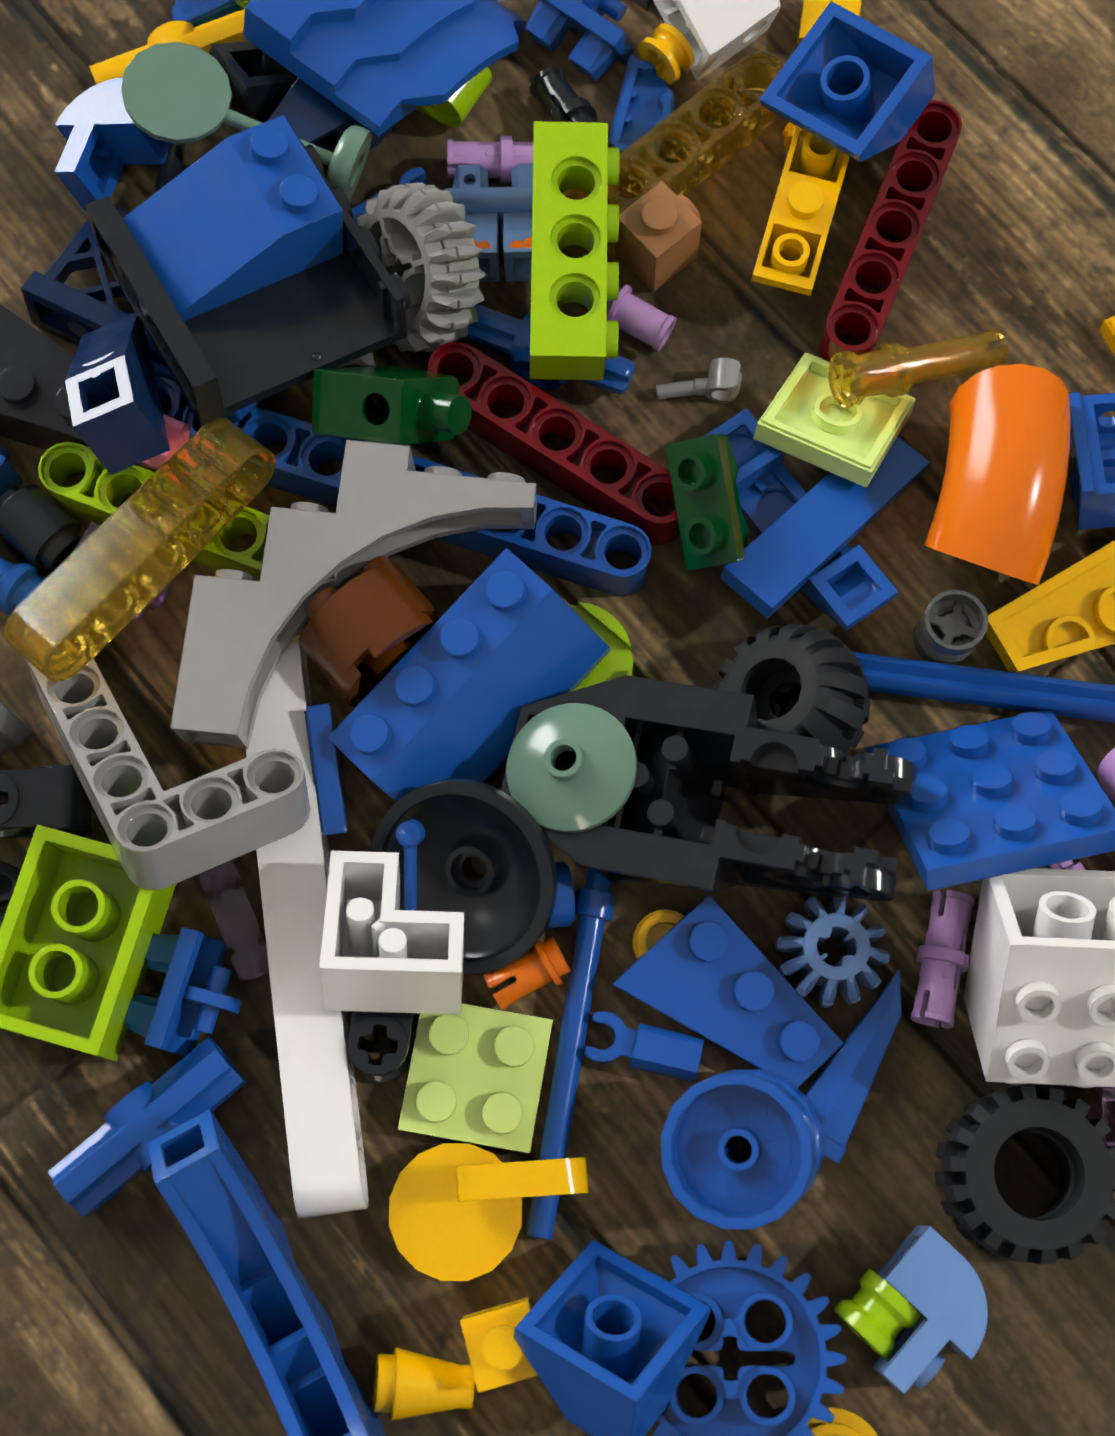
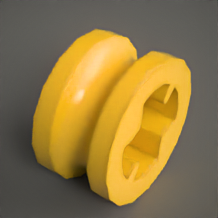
(667, 52)

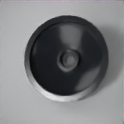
(516, 895)

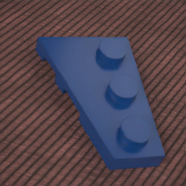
(731, 994)

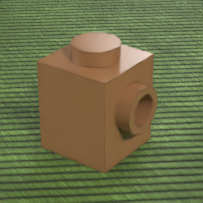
(659, 235)

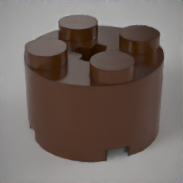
(365, 627)

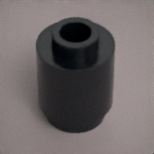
(38, 527)

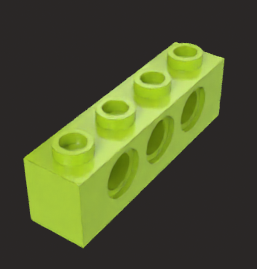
(565, 159)

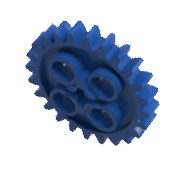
(731, 1291)

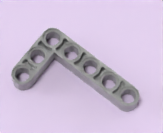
(252, 798)

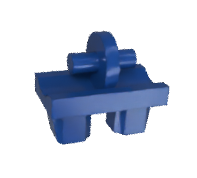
(600, 39)
(189, 995)

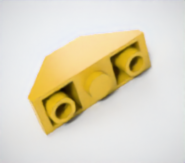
(801, 214)

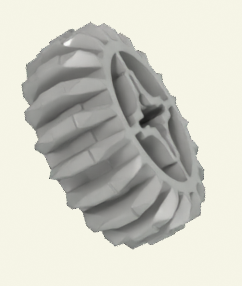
(435, 256)

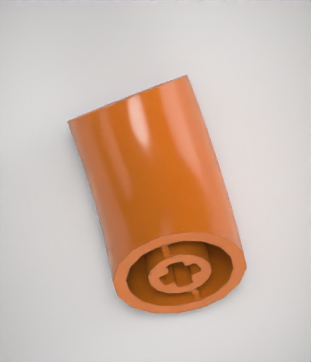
(1004, 471)

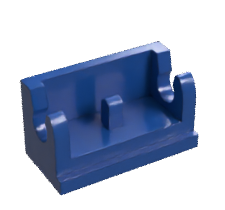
(1092, 460)

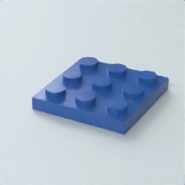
(999, 800)

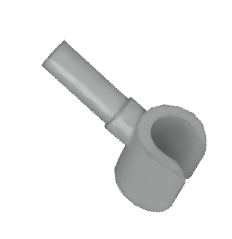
(720, 386)

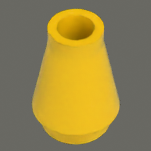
(420, 1385)

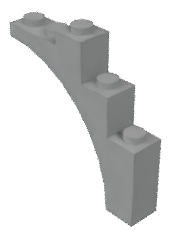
(245, 625)

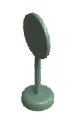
(186, 95)

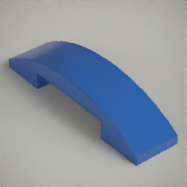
(850, 583)

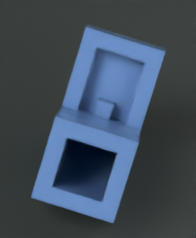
(946, 1296)

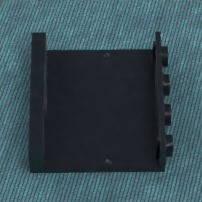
(272, 334)

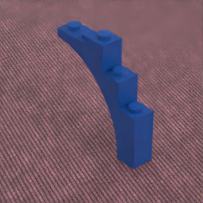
(259, 1281)

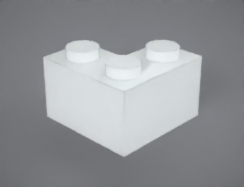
(381, 954)

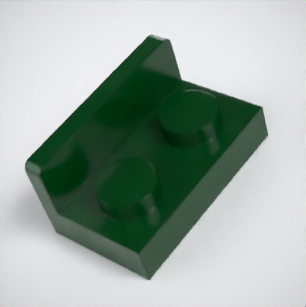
(707, 501)

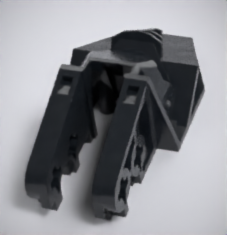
(687, 753)

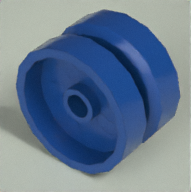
(703, 1157)

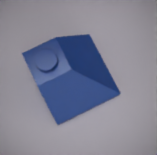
(852, 84)
(611, 1342)

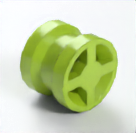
(877, 1313)

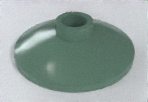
(588, 790)

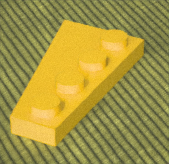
(1059, 616)

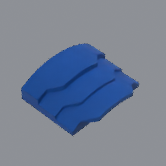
(383, 53)

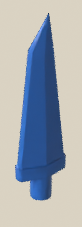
(848, 1076)

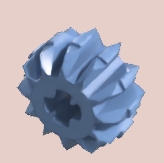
(850, 968)

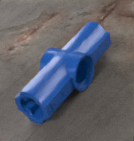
(119, 1148)

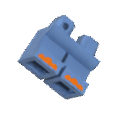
(496, 213)

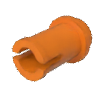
(532, 971)

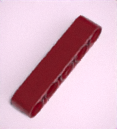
(895, 214)
(570, 468)

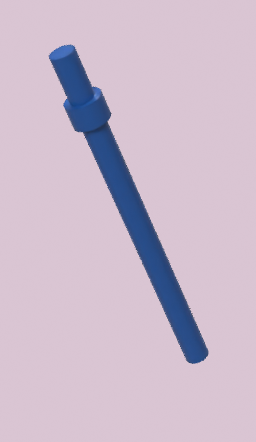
(593, 907)

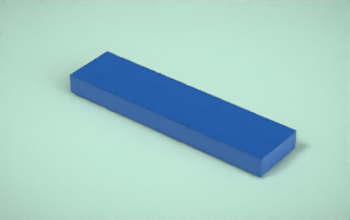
(818, 530)

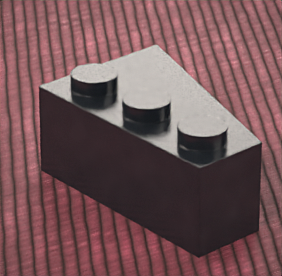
(33, 386)

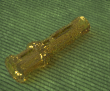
(896, 368)

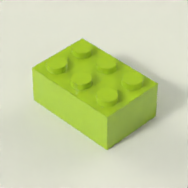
(75, 944)

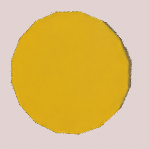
(445, 1235)

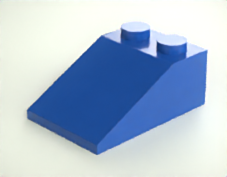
(238, 220)

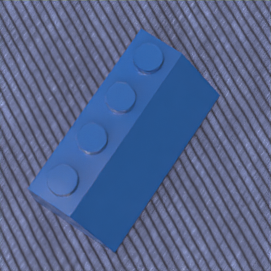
(462, 686)

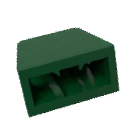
(418, 405)

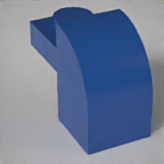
(101, 142)

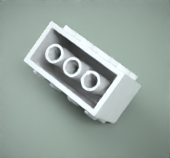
(1045, 978)

